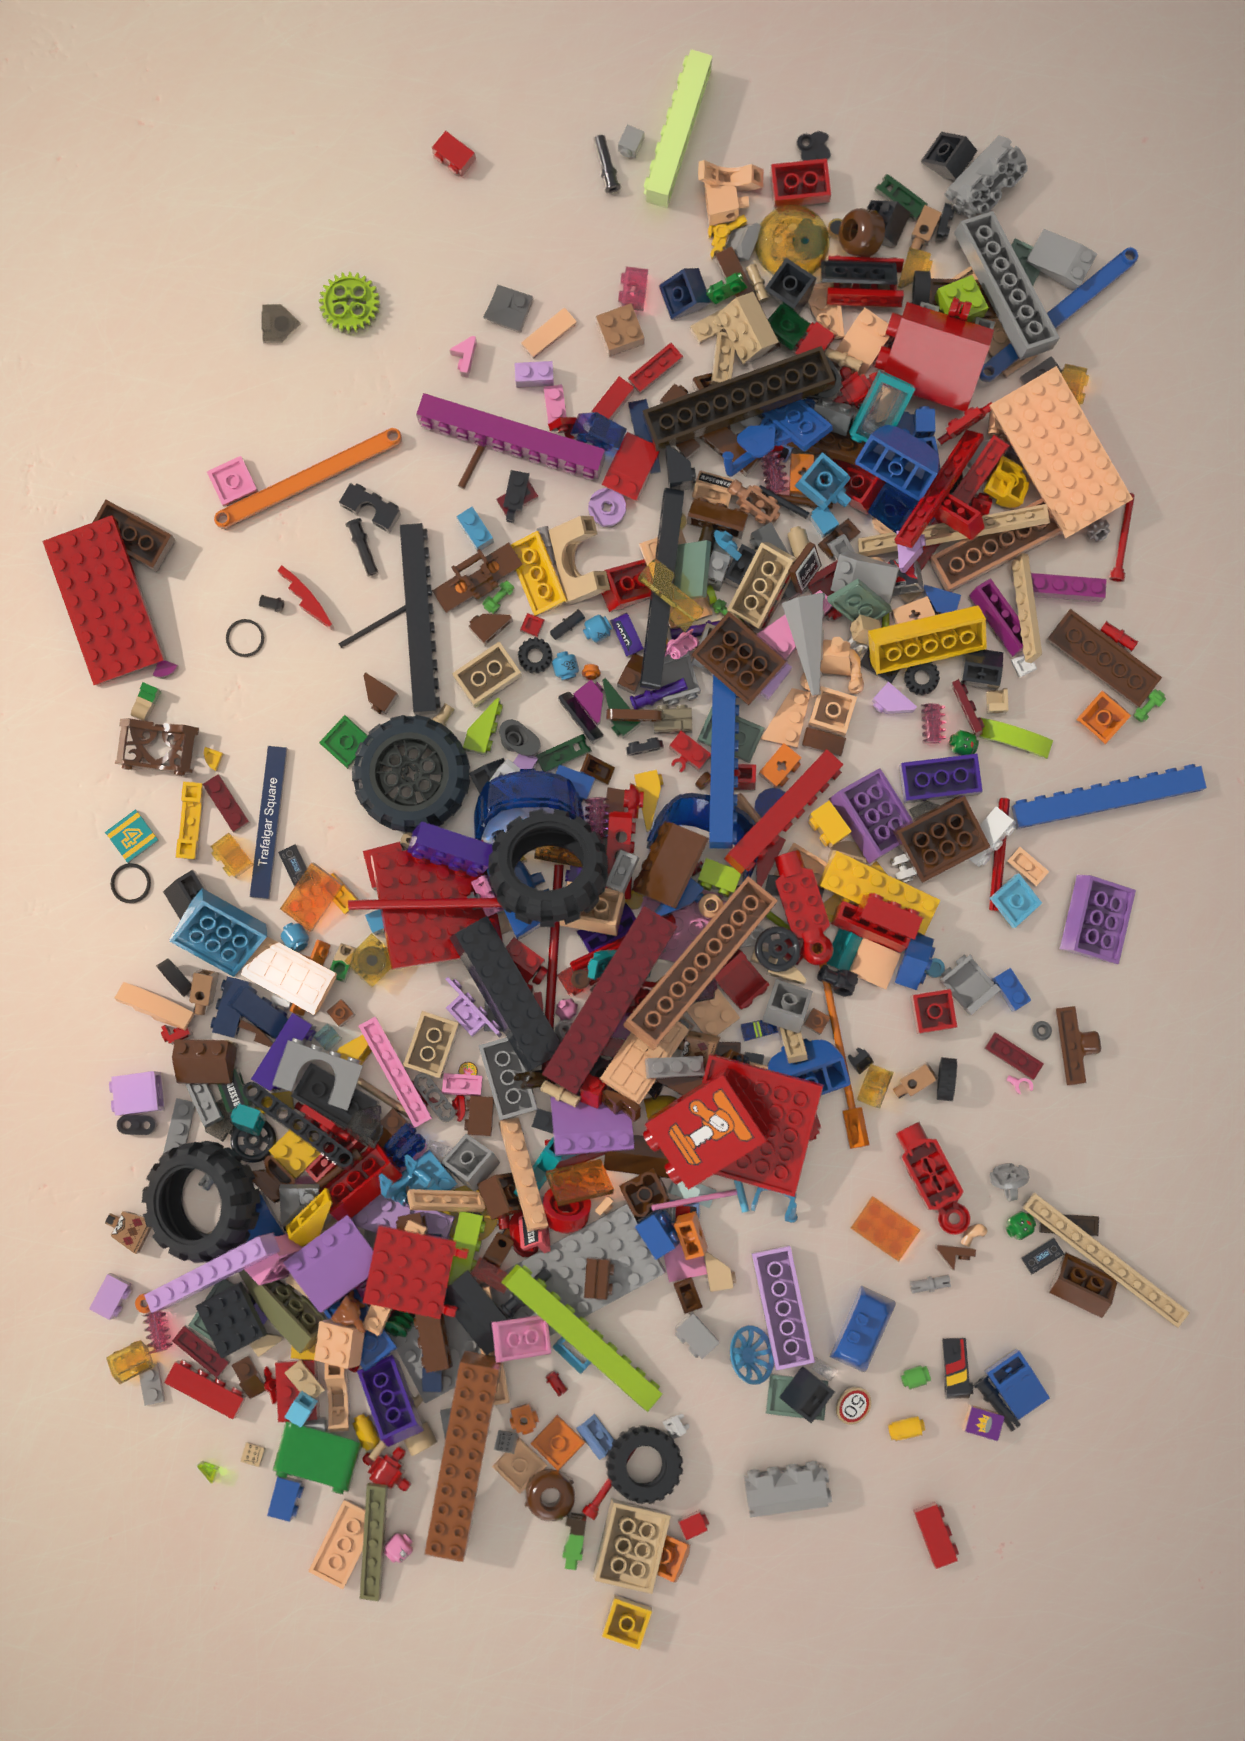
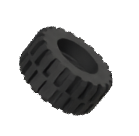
(669, 1473)

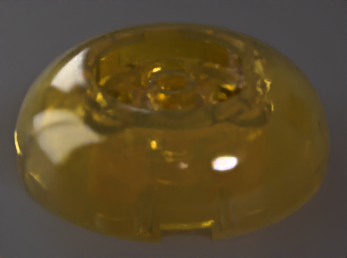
(808, 225)

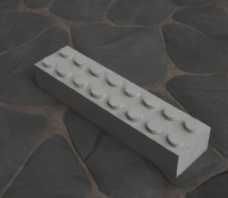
(1006, 285)

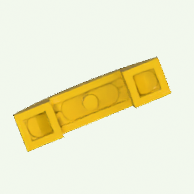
(190, 820)

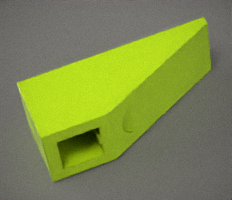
(479, 733)

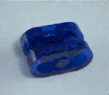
(404, 1142)

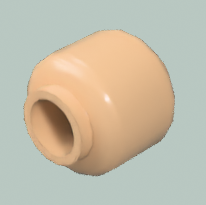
(709, 899)

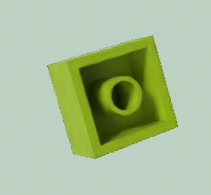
(966, 290)
(718, 877)

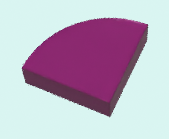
(164, 669)

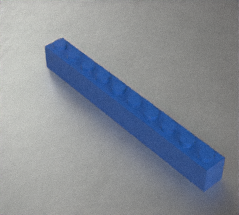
(723, 766)
(1108, 797)

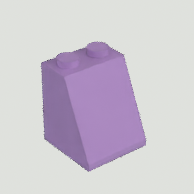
(137, 1093)

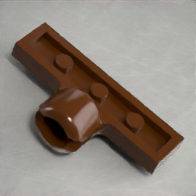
(1075, 1045)

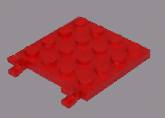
(411, 1272)

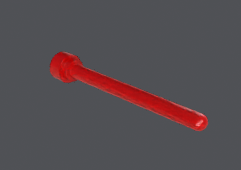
(1118, 573)
(592, 1509)

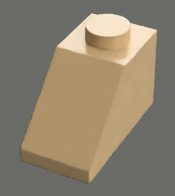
(718, 1274)

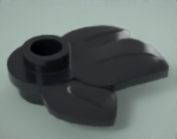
(816, 147)

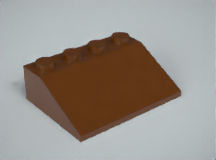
(739, 658)
(941, 838)
(669, 864)

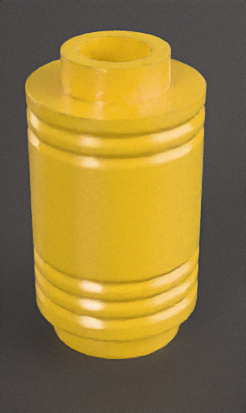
(906, 1428)
(365, 1431)

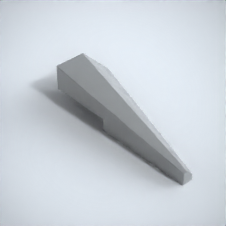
(805, 622)

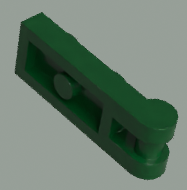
(901, 194)
(563, 753)

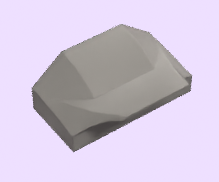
(744, 240)

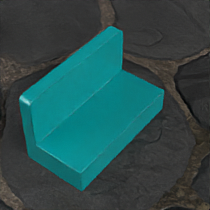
(844, 949)

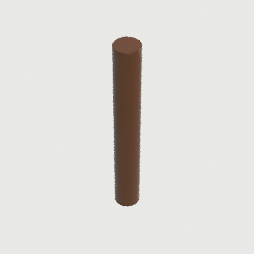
(471, 466)

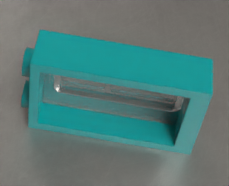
(881, 406)

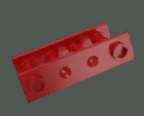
(866, 297)

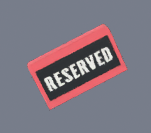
(534, 1238)

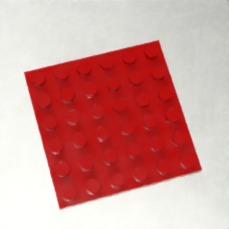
(423, 935)
(788, 1110)

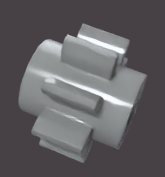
(1098, 530)

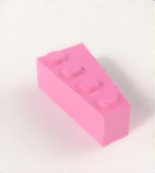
(779, 634)

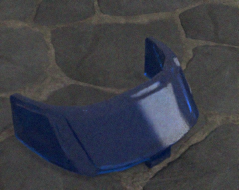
(525, 790)
(694, 810)

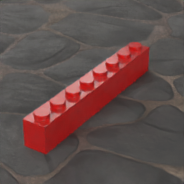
(781, 814)

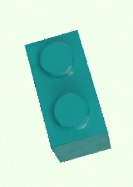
(248, 1119)

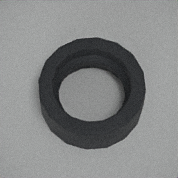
(921, 287)

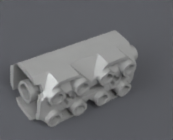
(981, 183)
(787, 1490)

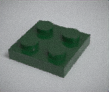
(788, 326)

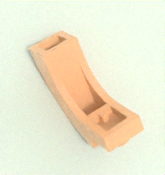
(743, 178)
(338, 1398)

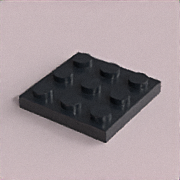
(231, 1320)

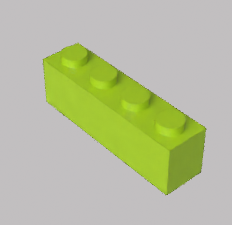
(466, 1236)

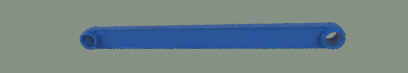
(1067, 307)

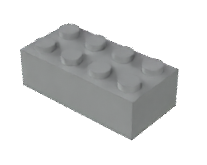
(501, 1066)

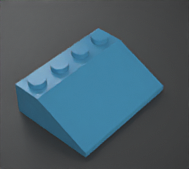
(218, 932)

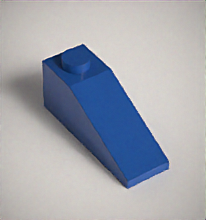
(691, 894)

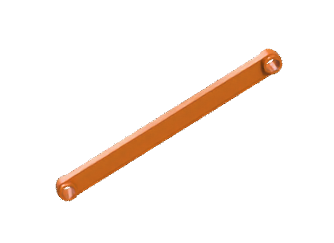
(308, 478)

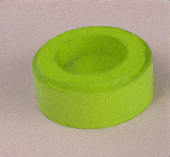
(711, 596)

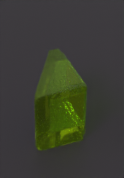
(208, 1470)

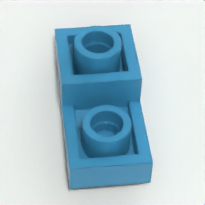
(725, 541)

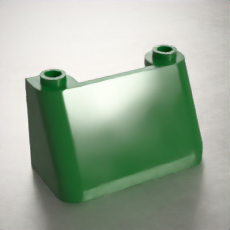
(317, 1457)

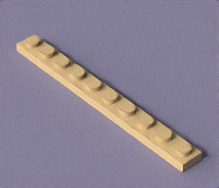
(943, 533)
(1106, 1260)

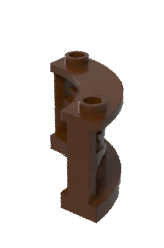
(182, 735)

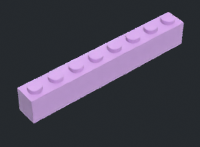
(212, 1272)

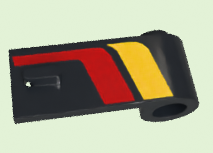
(956, 1369)

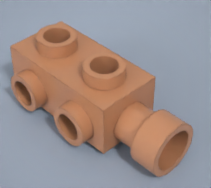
(757, 502)

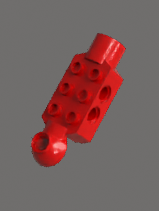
(623, 822)
(803, 906)
(933, 1177)

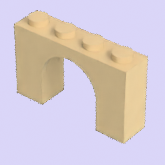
(565, 541)

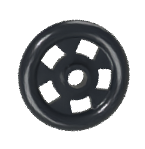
(763, 956)
(258, 1155)

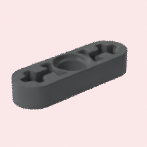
(421, 1089)

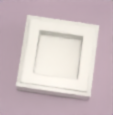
(1022, 667)

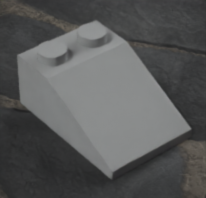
(1061, 259)
(874, 573)

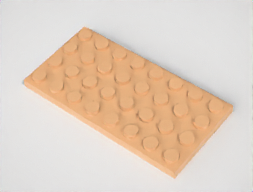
(1060, 452)

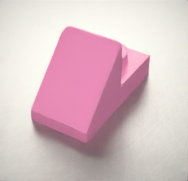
(466, 351)

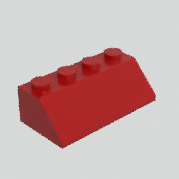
(361, 1184)

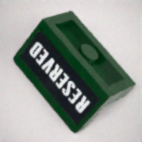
(233, 1094)

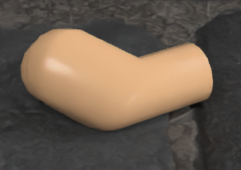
(973, 1231)

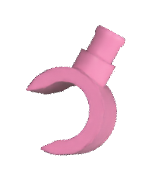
(1014, 1081)

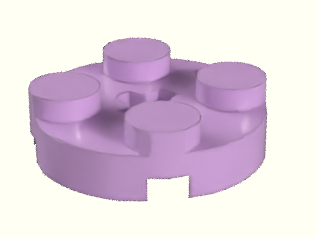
(611, 497)

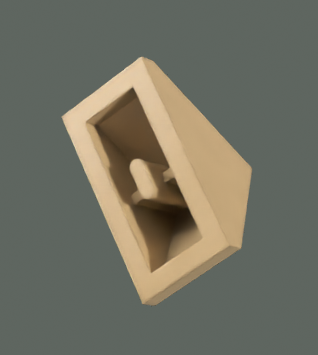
(265, 1343)

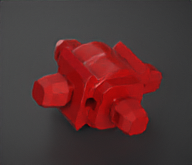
(854, 387)
(388, 1469)

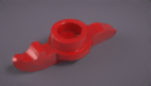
(459, 1106)
(270, 1385)

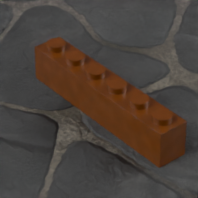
(719, 440)

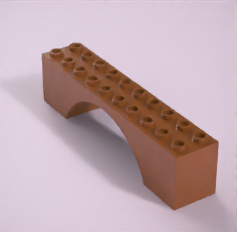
(463, 1456)

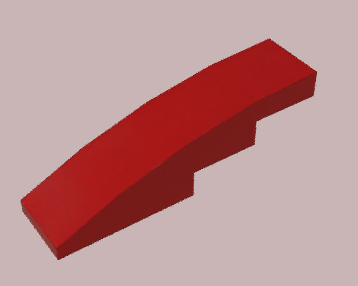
(309, 602)

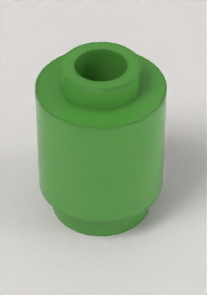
(915, 1377)

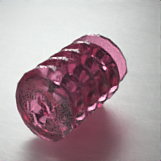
(773, 472)
(933, 723)
(596, 814)
(157, 1331)

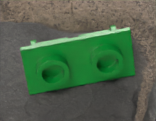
(719, 291)

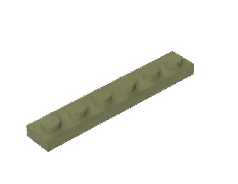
(373, 1541)

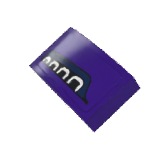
(626, 634)

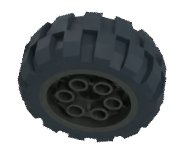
(440, 799)

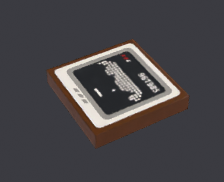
(805, 567)

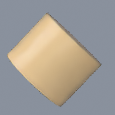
(421, 1440)

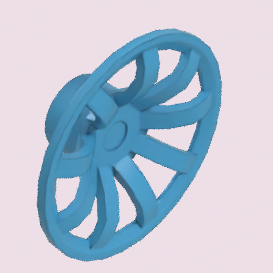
(747, 1356)

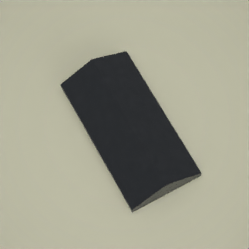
(858, 272)
(474, 1310)

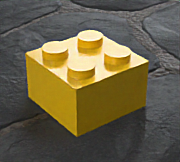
(829, 825)
(294, 1152)
(627, 1622)

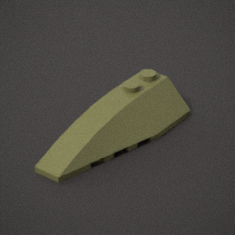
(288, 1312)

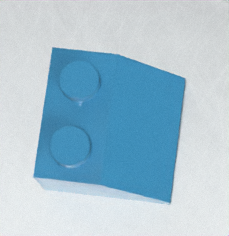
(434, 1169)

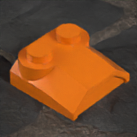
(1104, 716)
(673, 1558)

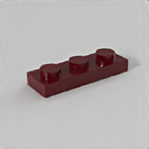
(968, 707)
(226, 803)
(1014, 1056)
(200, 1351)

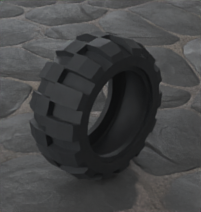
(541, 831)
(166, 1210)

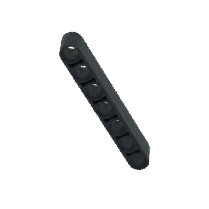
(292, 1118)

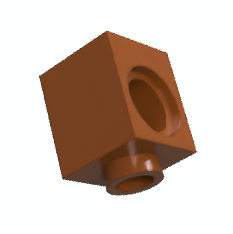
(341, 1013)
(816, 1021)

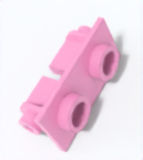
(681, 645)
(484, 888)

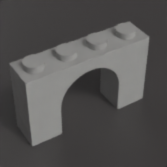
(345, 1071)

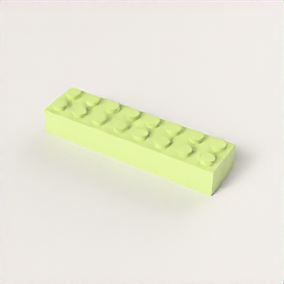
(678, 128)

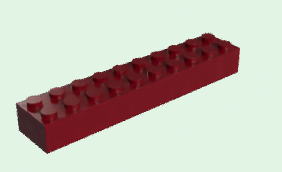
(610, 1000)

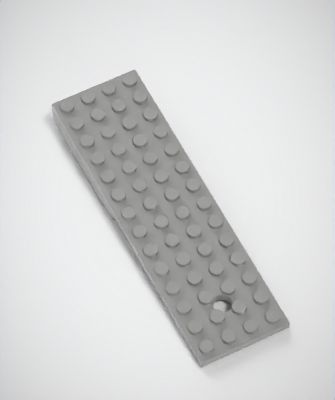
(608, 1237)

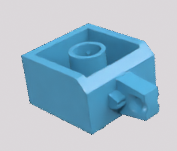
(831, 490)

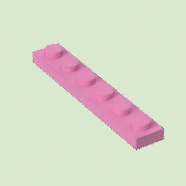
(395, 1071)

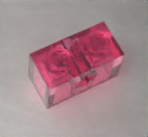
(634, 277)

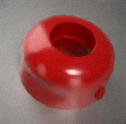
(565, 1222)

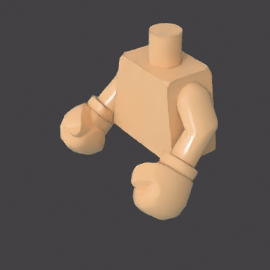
(840, 660)

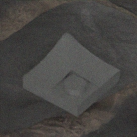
(508, 308)
(294, 1199)

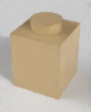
(861, 626)

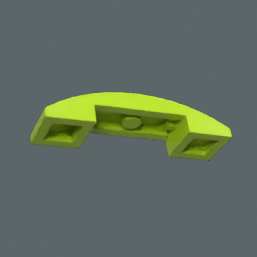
(1016, 737)

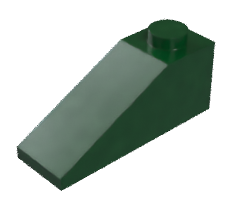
(615, 701)

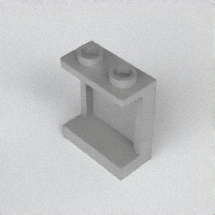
(677, 669)
(969, 984)

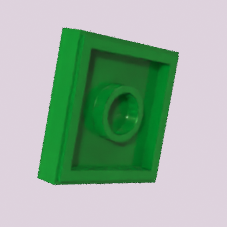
(343, 741)

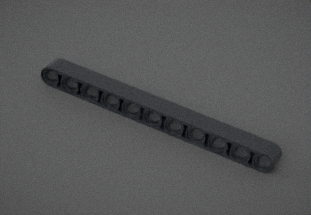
(658, 608)

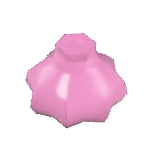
(566, 1009)

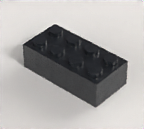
(315, 1092)

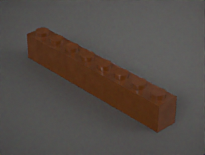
(432, 1331)

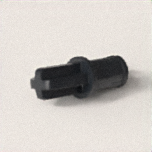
(567, 624)

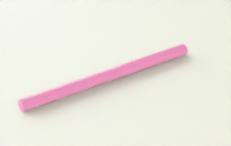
(694, 1200)

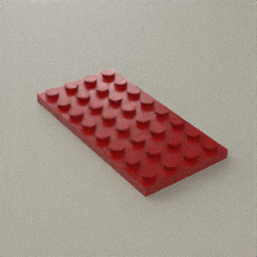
(103, 600)

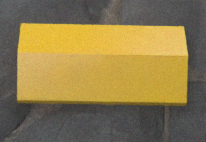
(538, 574)

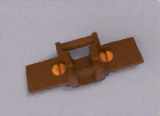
(480, 583)

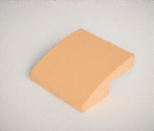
(874, 963)

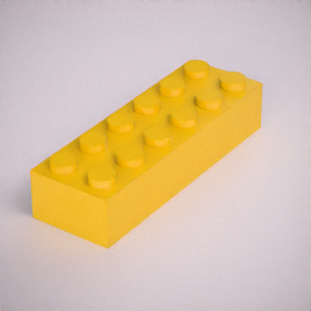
(927, 639)
(854, 879)

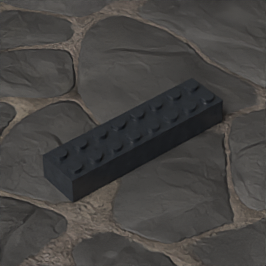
(506, 993)

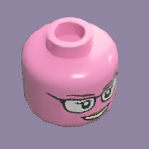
(398, 1547)

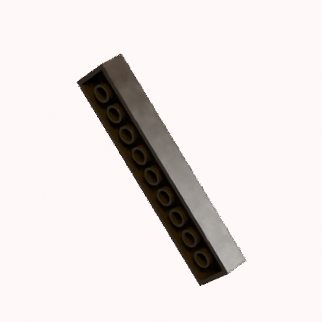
(738, 398)

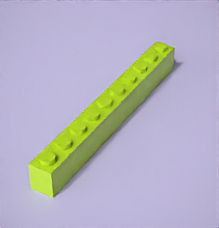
(581, 1337)

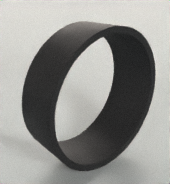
(175, 977)

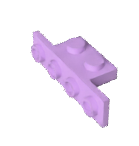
(467, 1013)

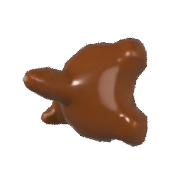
(349, 1312)

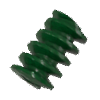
(400, 1323)

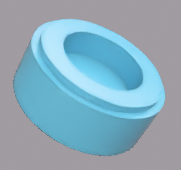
(936, 968)

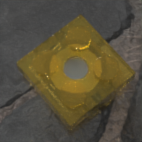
(370, 960)

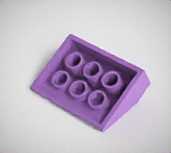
(871, 813)
(1097, 919)
(589, 1129)
(332, 1264)

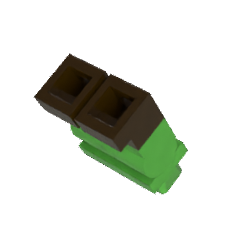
(573, 1548)

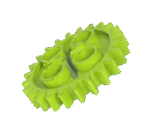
(350, 286)

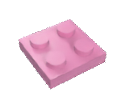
(232, 481)

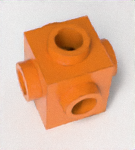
(524, 1411)

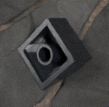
(949, 155)
(791, 286)
(679, 470)

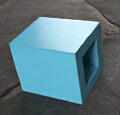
(301, 1409)

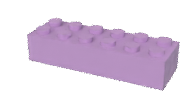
(783, 1307)

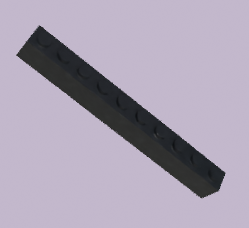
(418, 619)

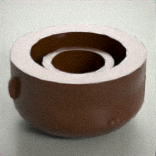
(861, 232)
(550, 1479)

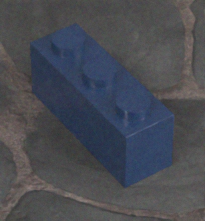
(258, 1011)
(227, 1019)

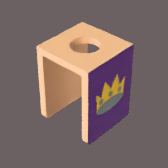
(983, 1422)

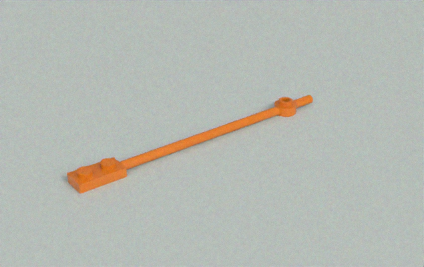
(853, 1116)

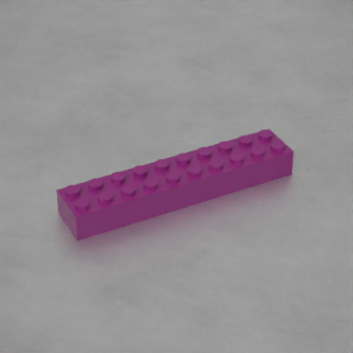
(510, 437)

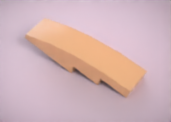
(154, 1005)

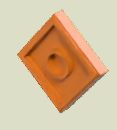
(557, 1442)

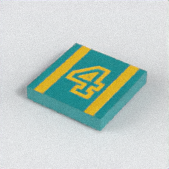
(131, 836)

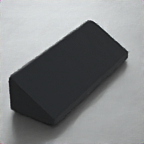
(580, 717)

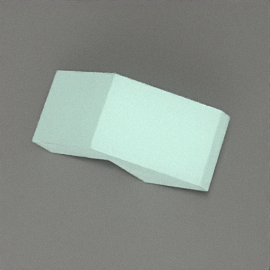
(681, 1191)

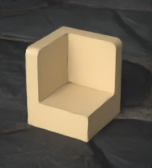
(997, 701)

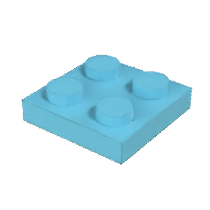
(1015, 900)

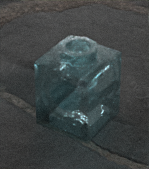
(327, 1037)

